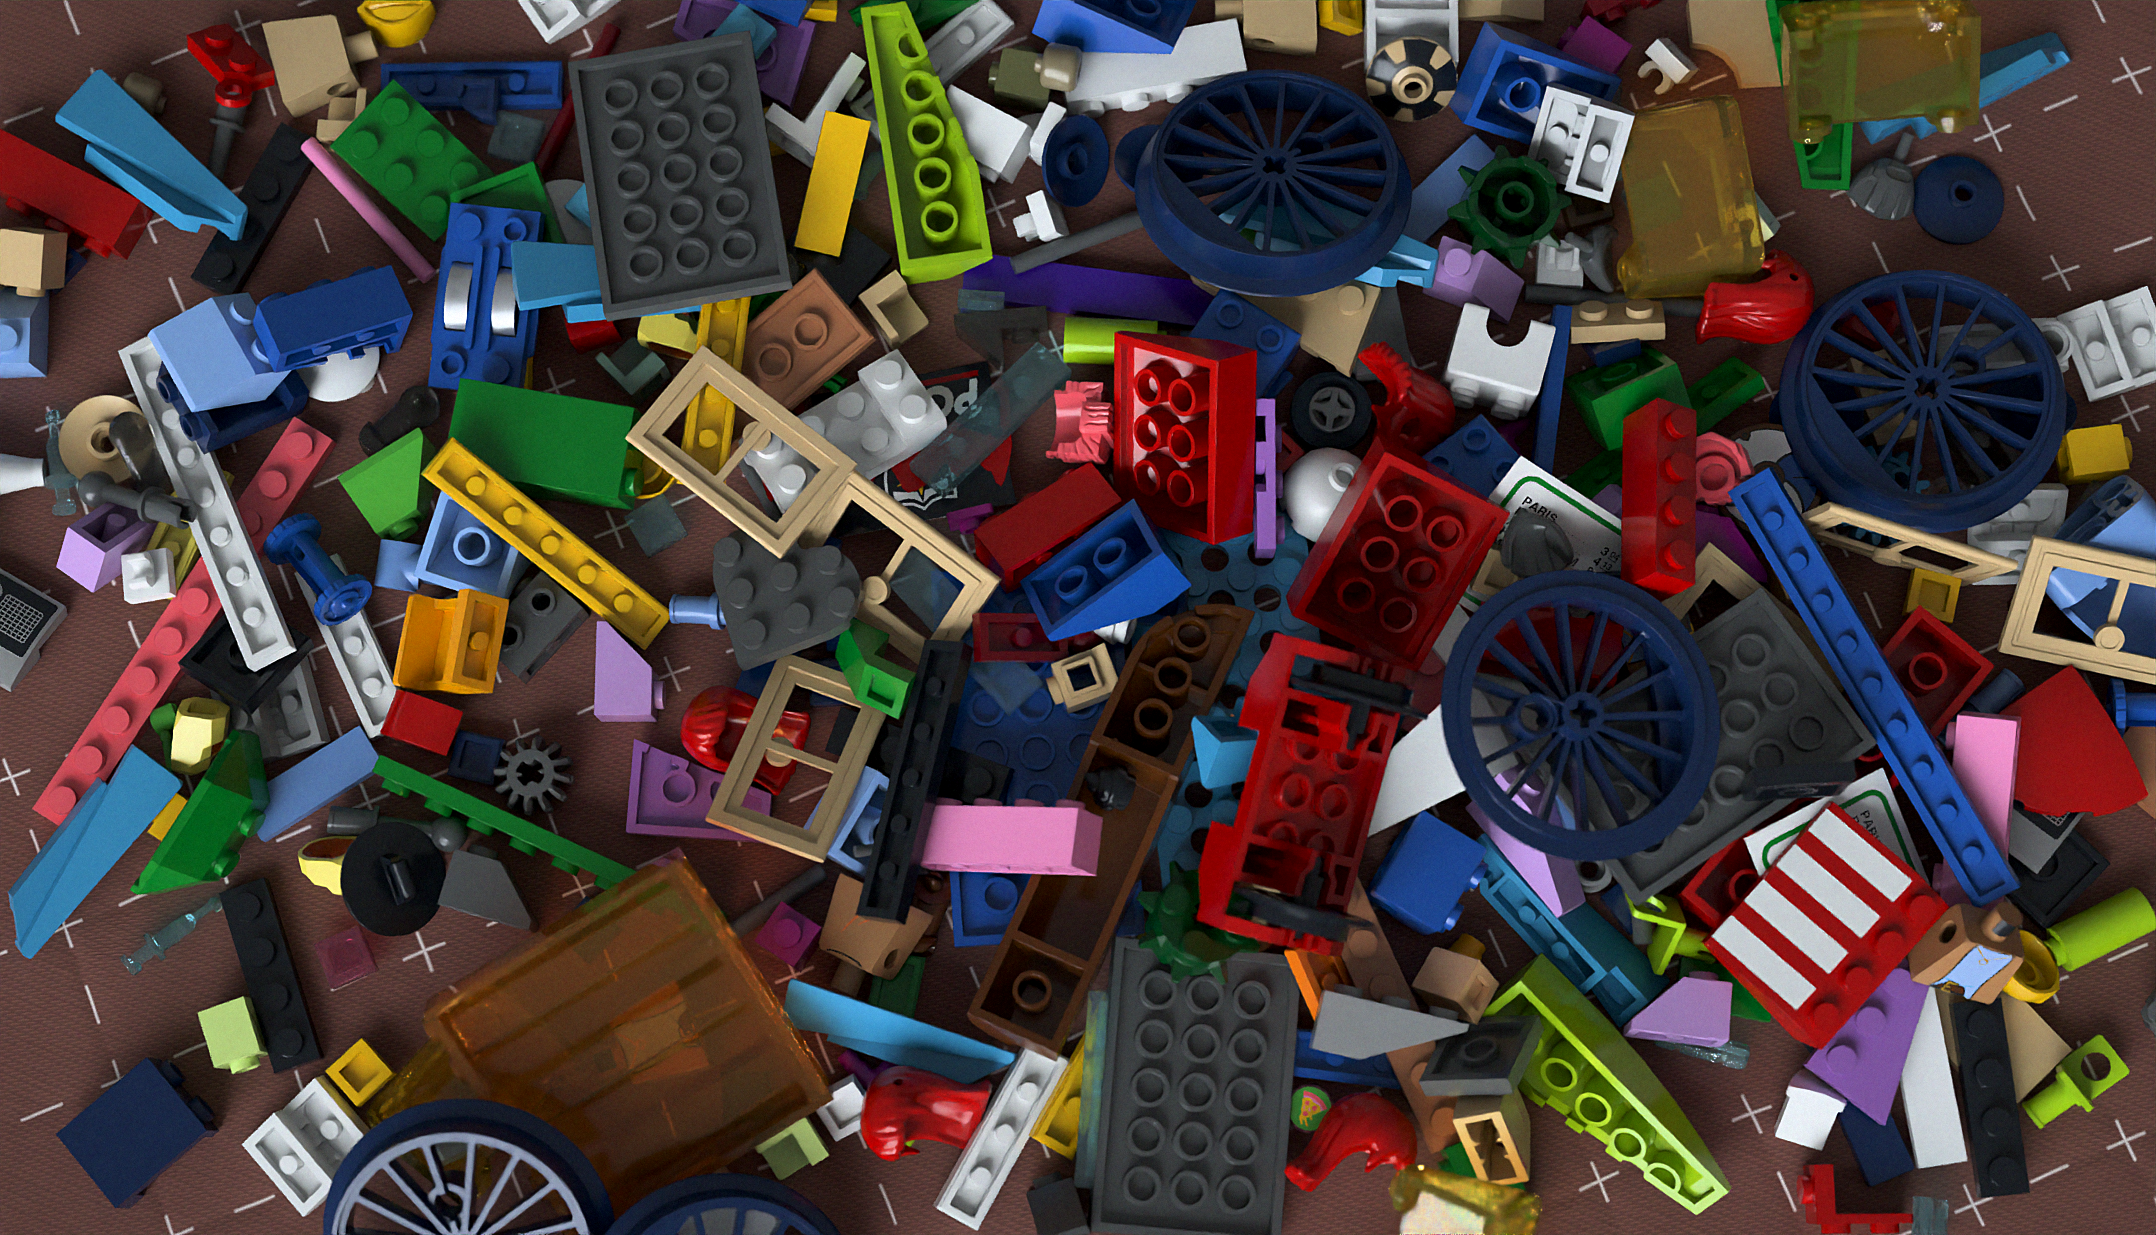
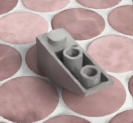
(1368, 1028)

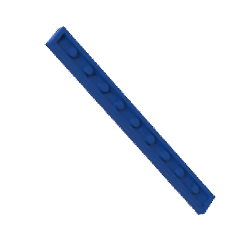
(1874, 689)

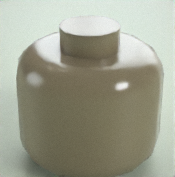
(1059, 67)
(146, 92)

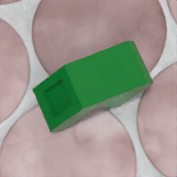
(869, 674)

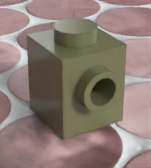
(1017, 83)

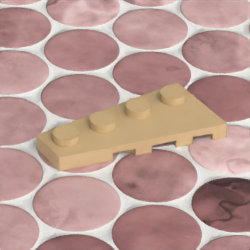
(1330, 321)

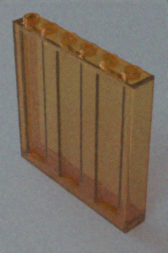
(634, 1036)

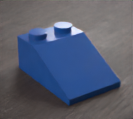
(1114, 24)
(1508, 81)
(1106, 576)

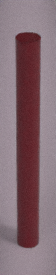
(566, 115)

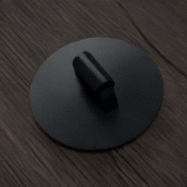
(392, 879)

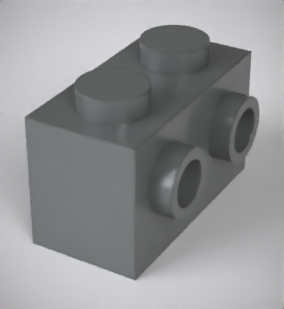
(538, 625)

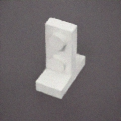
(802, 137)

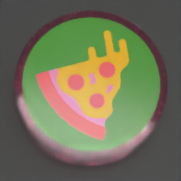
(1308, 1107)

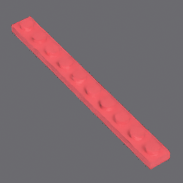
(188, 617)

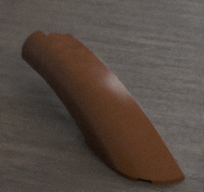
(1070, 920)

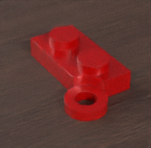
(231, 63)

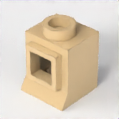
(1103, 673)

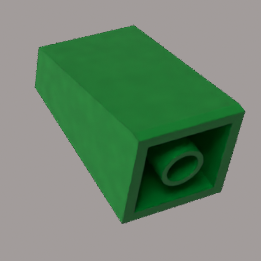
(551, 443)

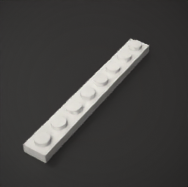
(218, 523)

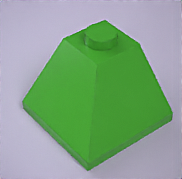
(391, 486)

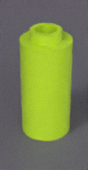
(1093, 338)
(2100, 929)

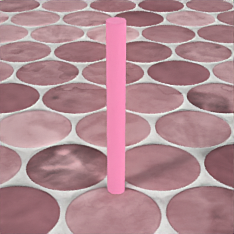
(368, 210)

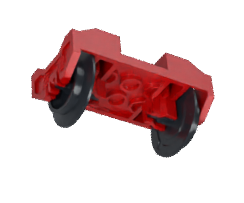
(1305, 796)

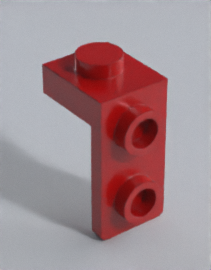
(1818, 1194)

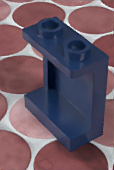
(229, 424)
(137, 1130)

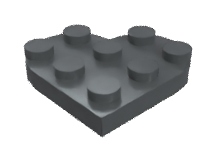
(784, 602)

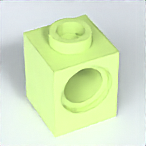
(233, 1035)

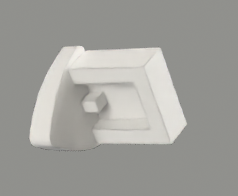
(1042, 125)
(1808, 1110)

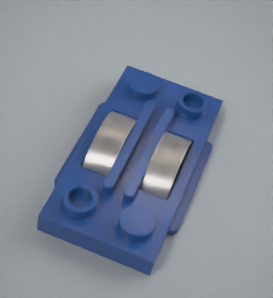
(476, 314)

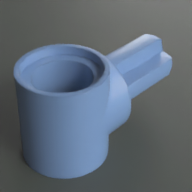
(397, 566)

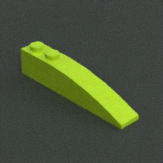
(925, 156)
(1606, 1087)

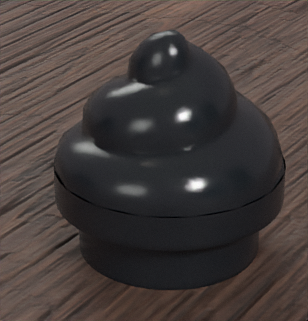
(1111, 786)

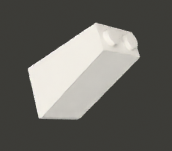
(1422, 771)

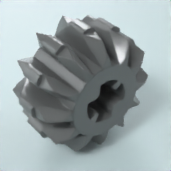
(535, 759)

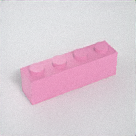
(1986, 766)
(1013, 838)

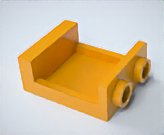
(451, 643)

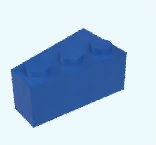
(333, 319)

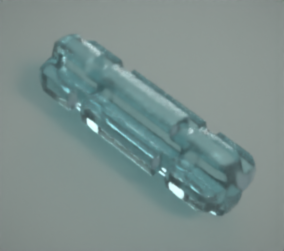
(1732, 1054)

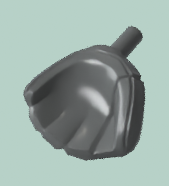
(1886, 185)
(1596, 254)
(1534, 545)

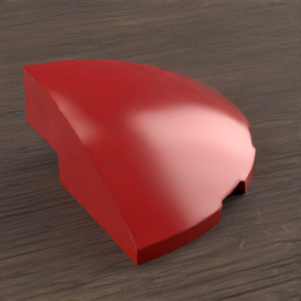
(2071, 752)

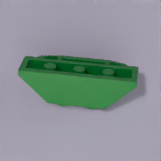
(213, 821)

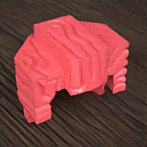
(1083, 424)
(1720, 468)

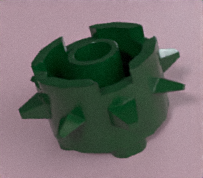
(1527, 189)
(1182, 943)

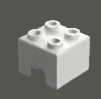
(1495, 374)

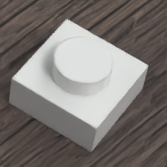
(844, 1112)

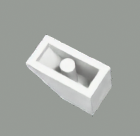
(992, 136)

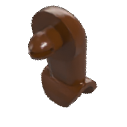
(932, 896)

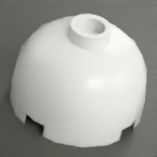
(1315, 488)

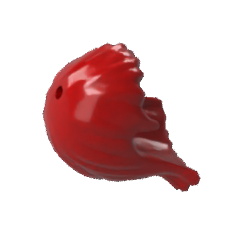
(1759, 310)
(1417, 405)
(717, 723)
(919, 1105)
(1354, 1125)

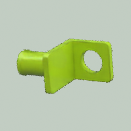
(1671, 933)
(2072, 1085)

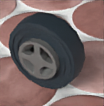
(1335, 397)

